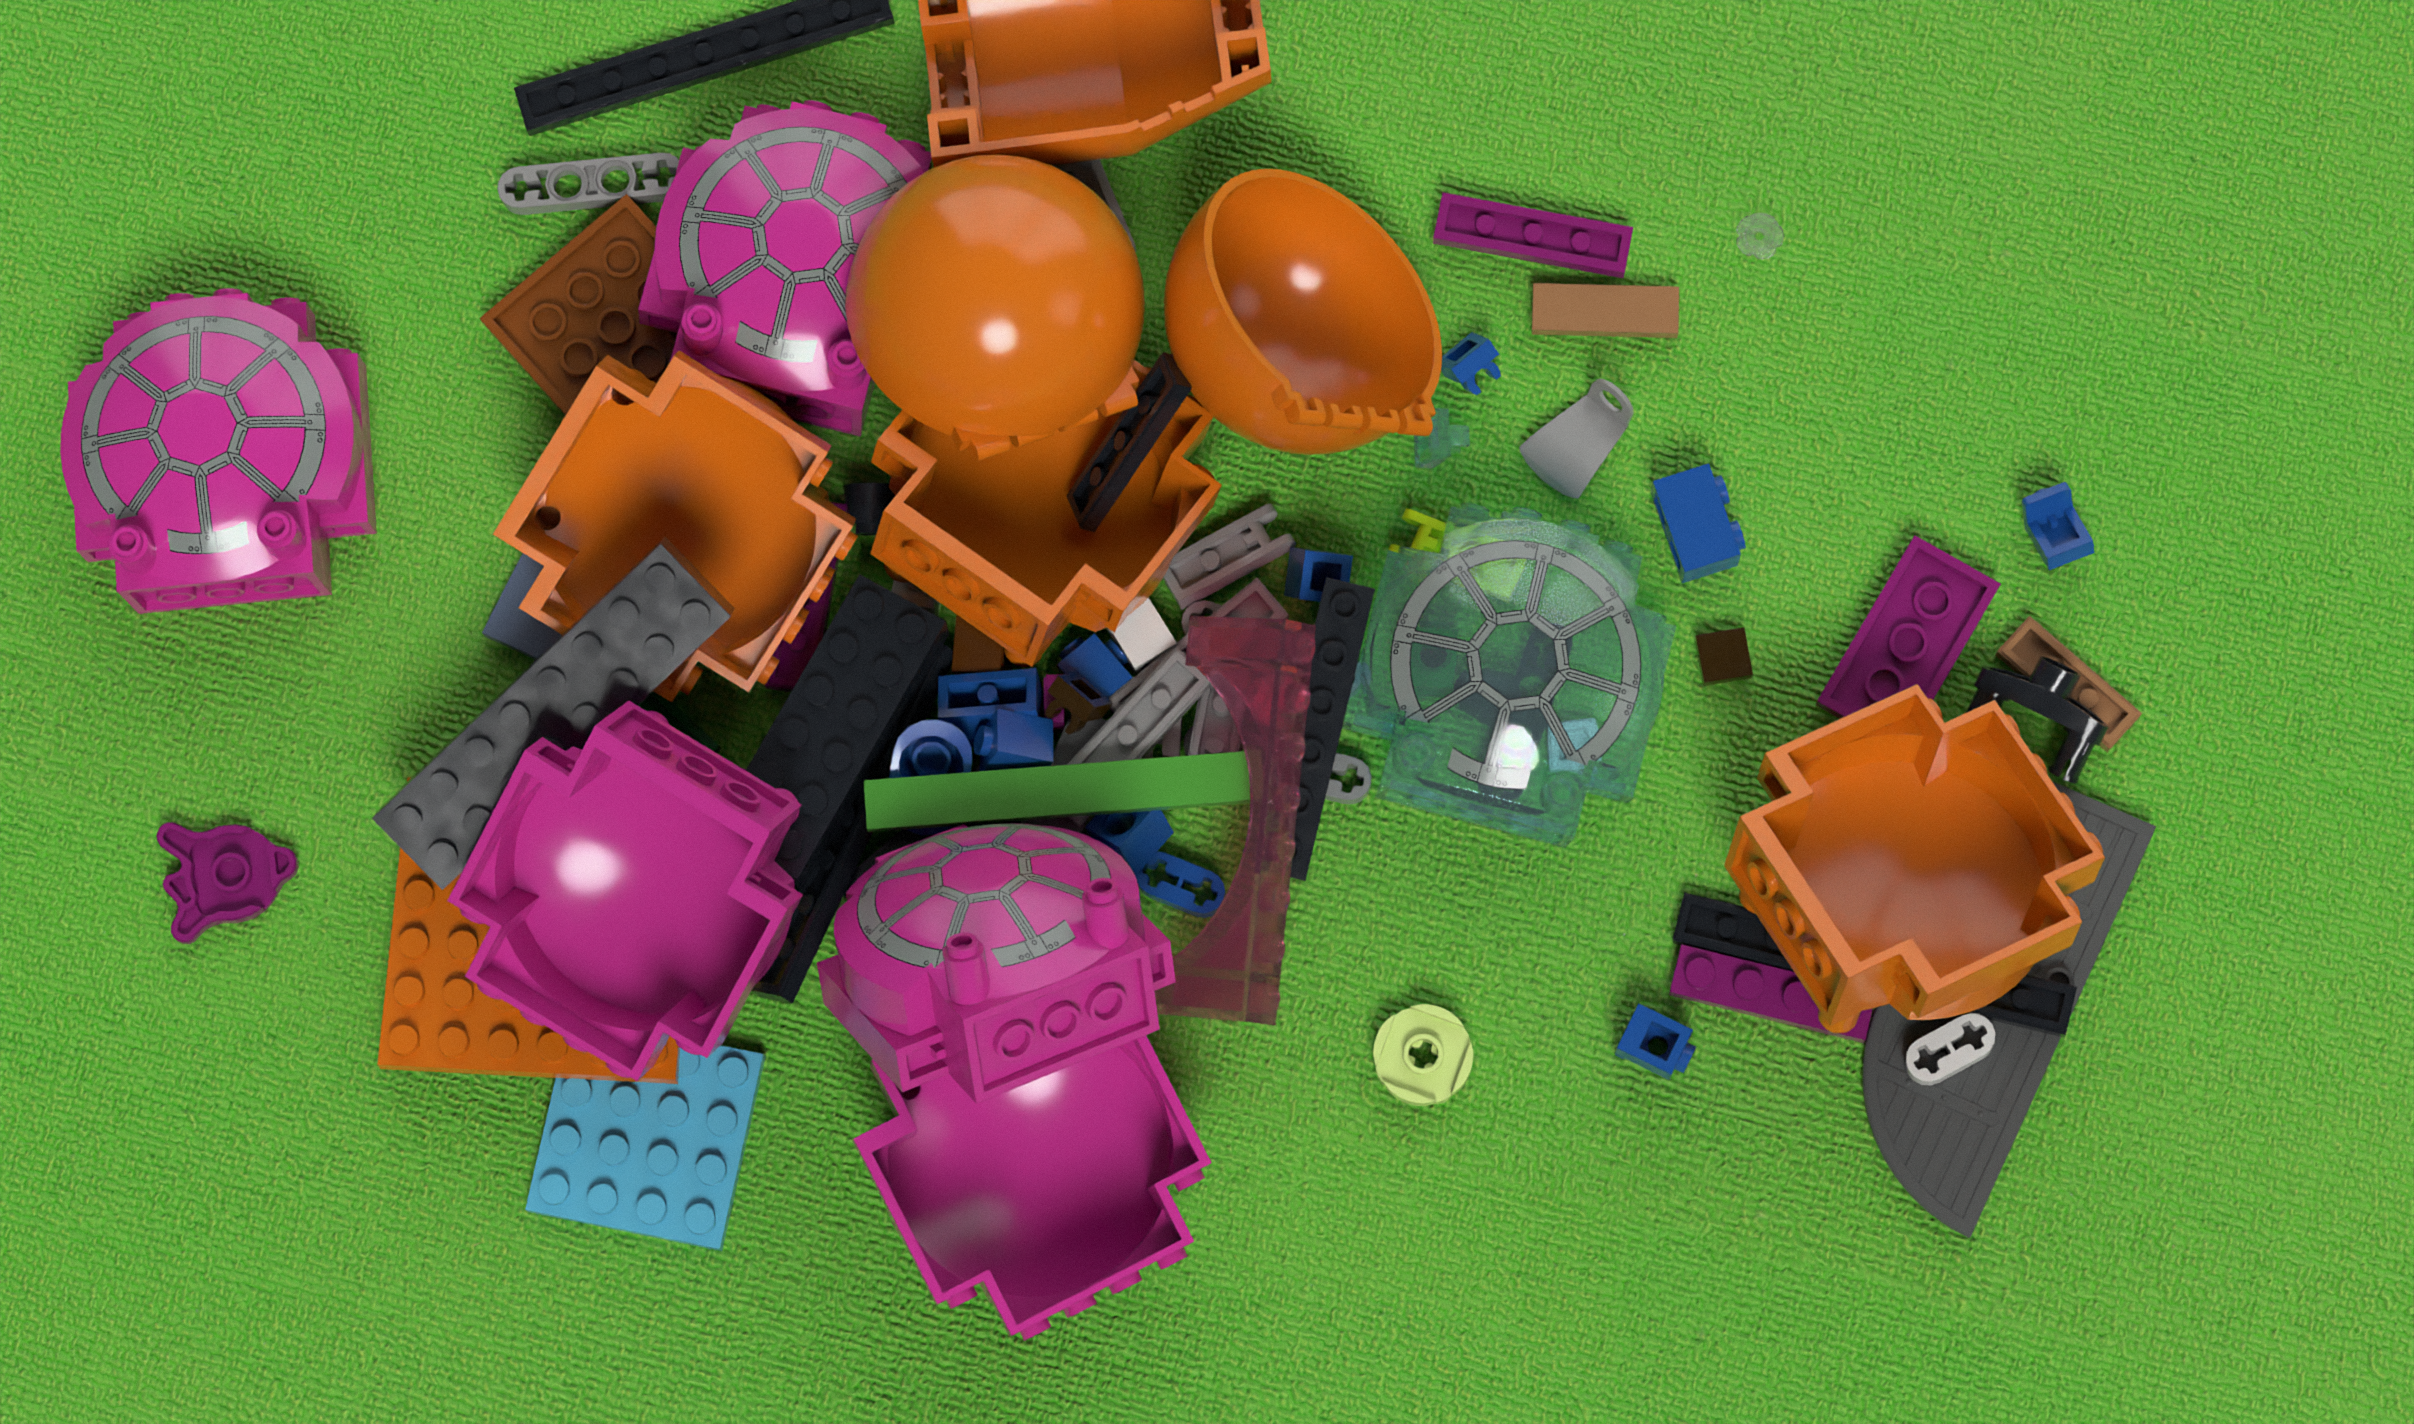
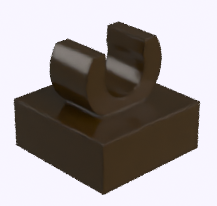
(1079, 698)

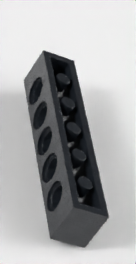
(1338, 643)

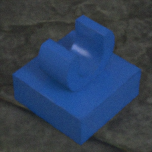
(1467, 359)

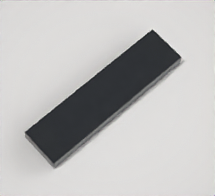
(1128, 443)

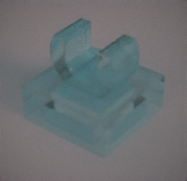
(1441, 442)

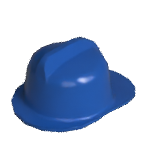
(930, 749)

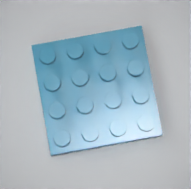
(650, 1153)

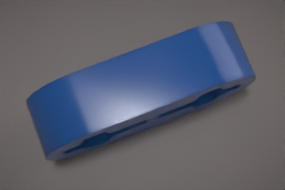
(1175, 895)

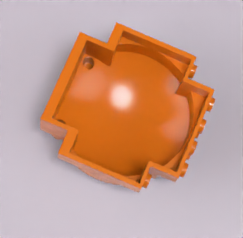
(708, 472)
(1005, 543)
(1912, 860)

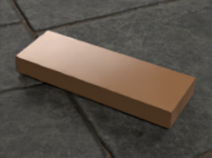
(1605, 310)
(2032, 641)

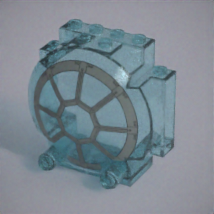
(1510, 673)

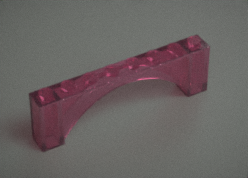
(1264, 680)

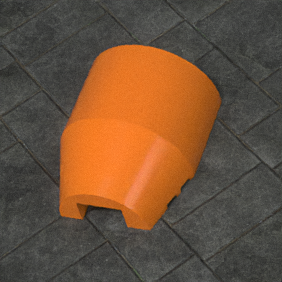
(1083, 73)

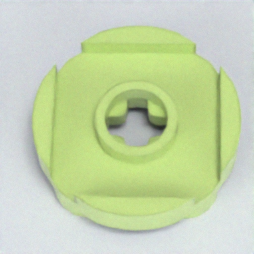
(1410, 1029)

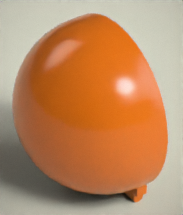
(998, 303)
(1300, 318)

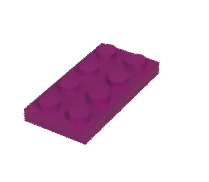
(1910, 630)

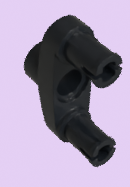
(2049, 694)

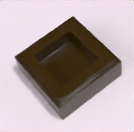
(1723, 656)

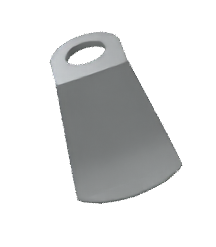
(1578, 440)

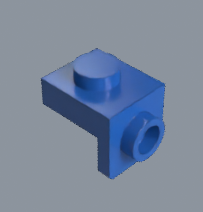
(2056, 526)

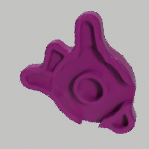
(223, 876)

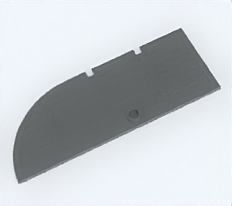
(1956, 1134)

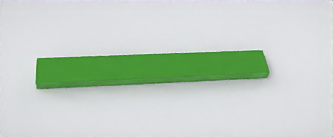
(1056, 791)

